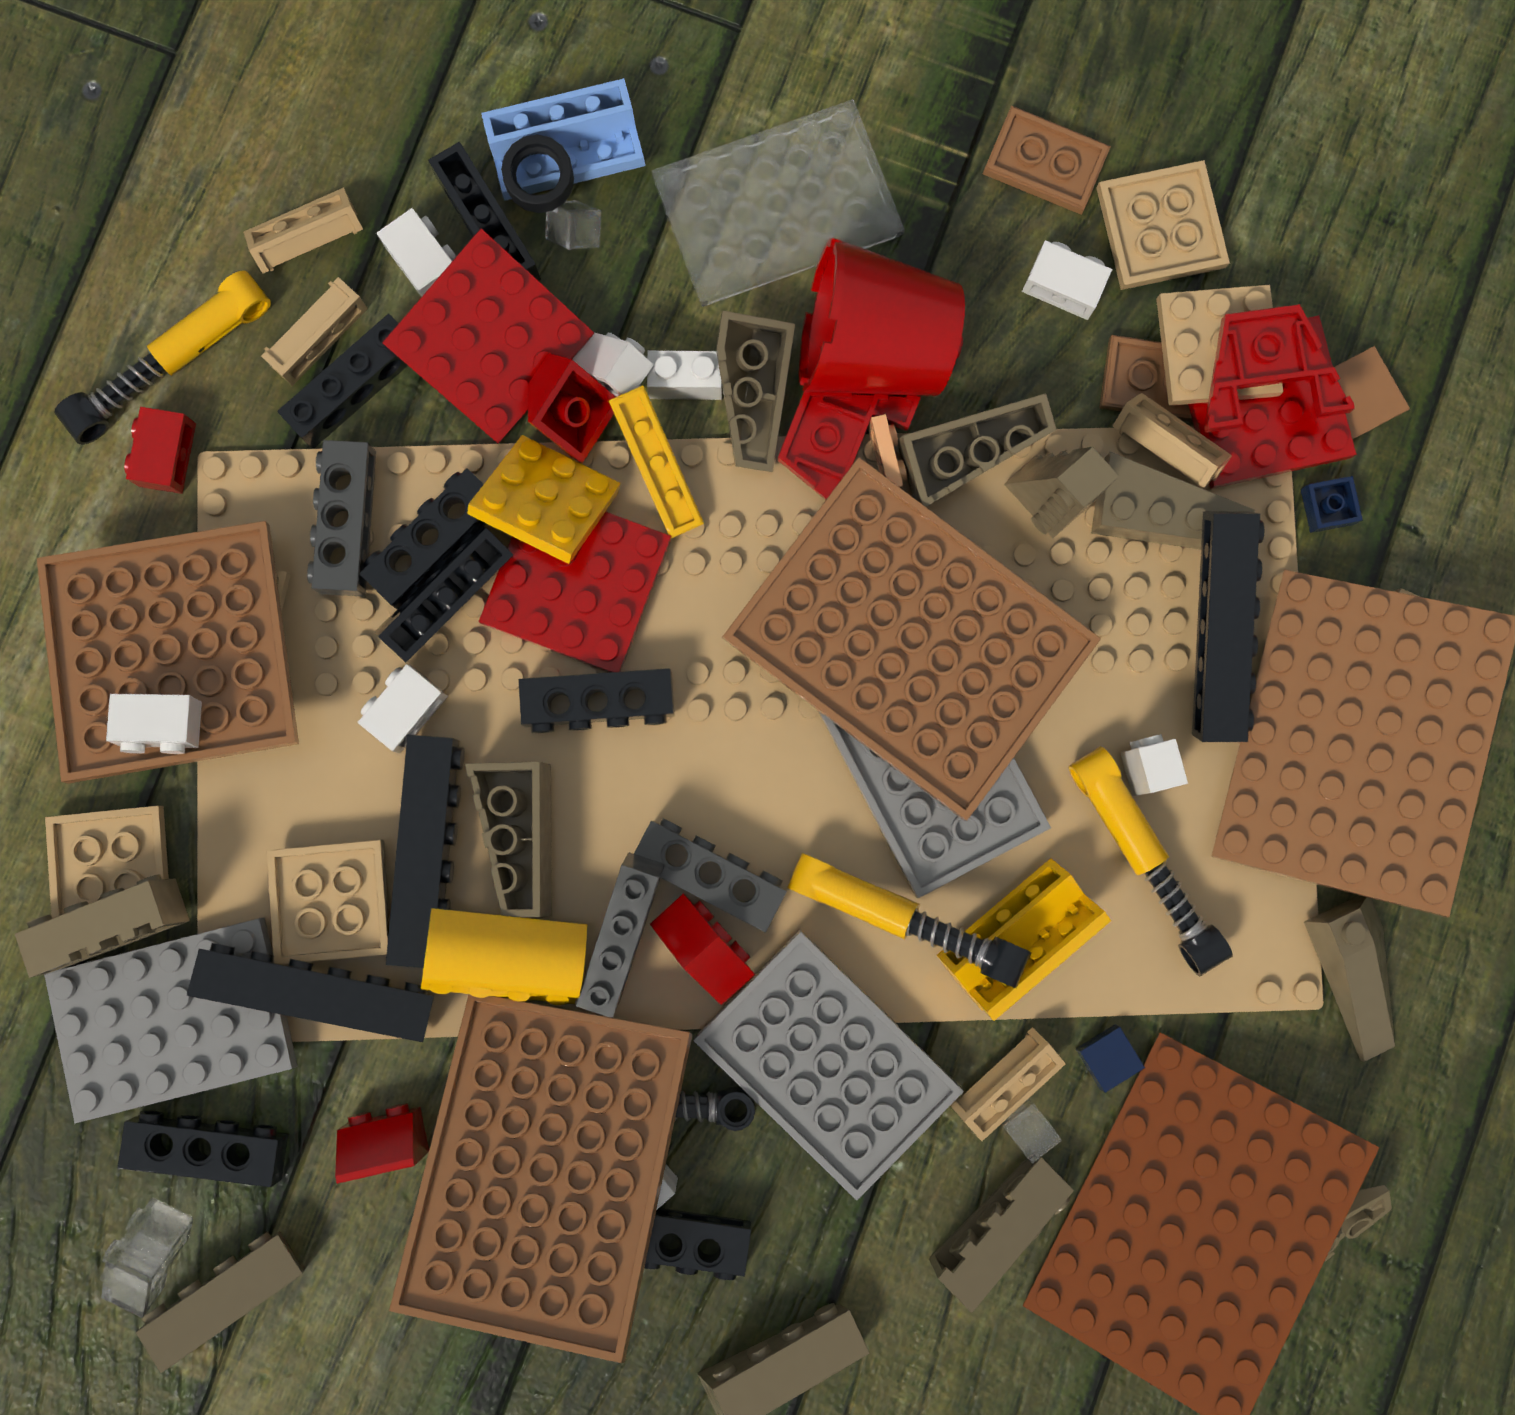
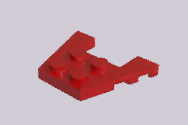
(1269, 350)
(831, 430)

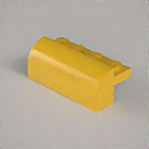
(1040, 915)
(504, 957)

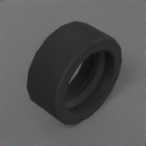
(537, 145)

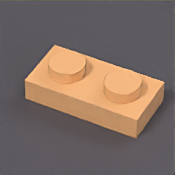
(883, 441)

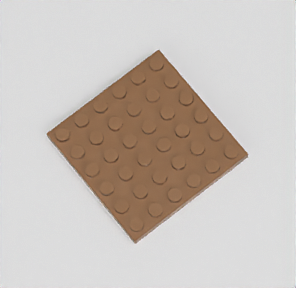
(167, 620)

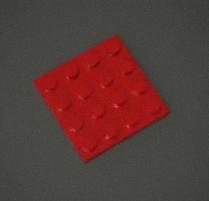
(486, 334)
(1279, 432)
(582, 606)

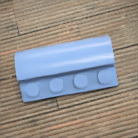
(589, 123)

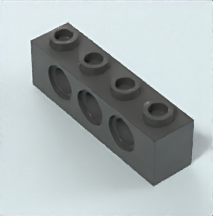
(332, 462)
(757, 911)
(620, 934)

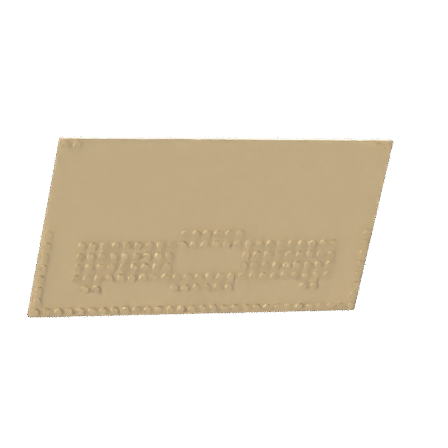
(749, 755)

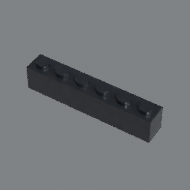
(1227, 625)
(423, 844)
(310, 994)

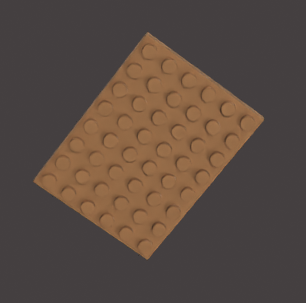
(911, 639)
(1367, 741)
(544, 1176)

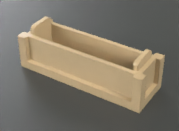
(302, 230)
(315, 332)
(1172, 440)
(1008, 1084)

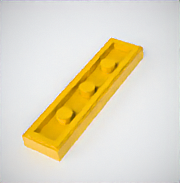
(656, 461)

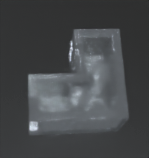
(140, 1261)

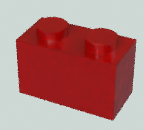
(160, 450)

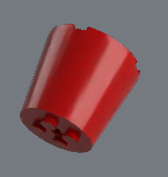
(879, 326)

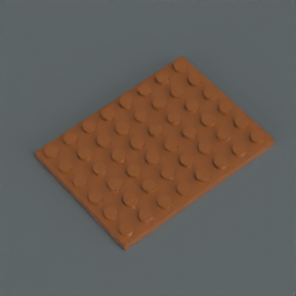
(1200, 1230)

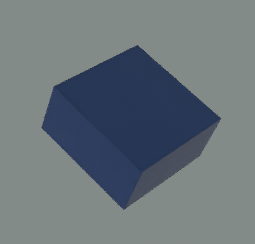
(1331, 504)
(1110, 1058)

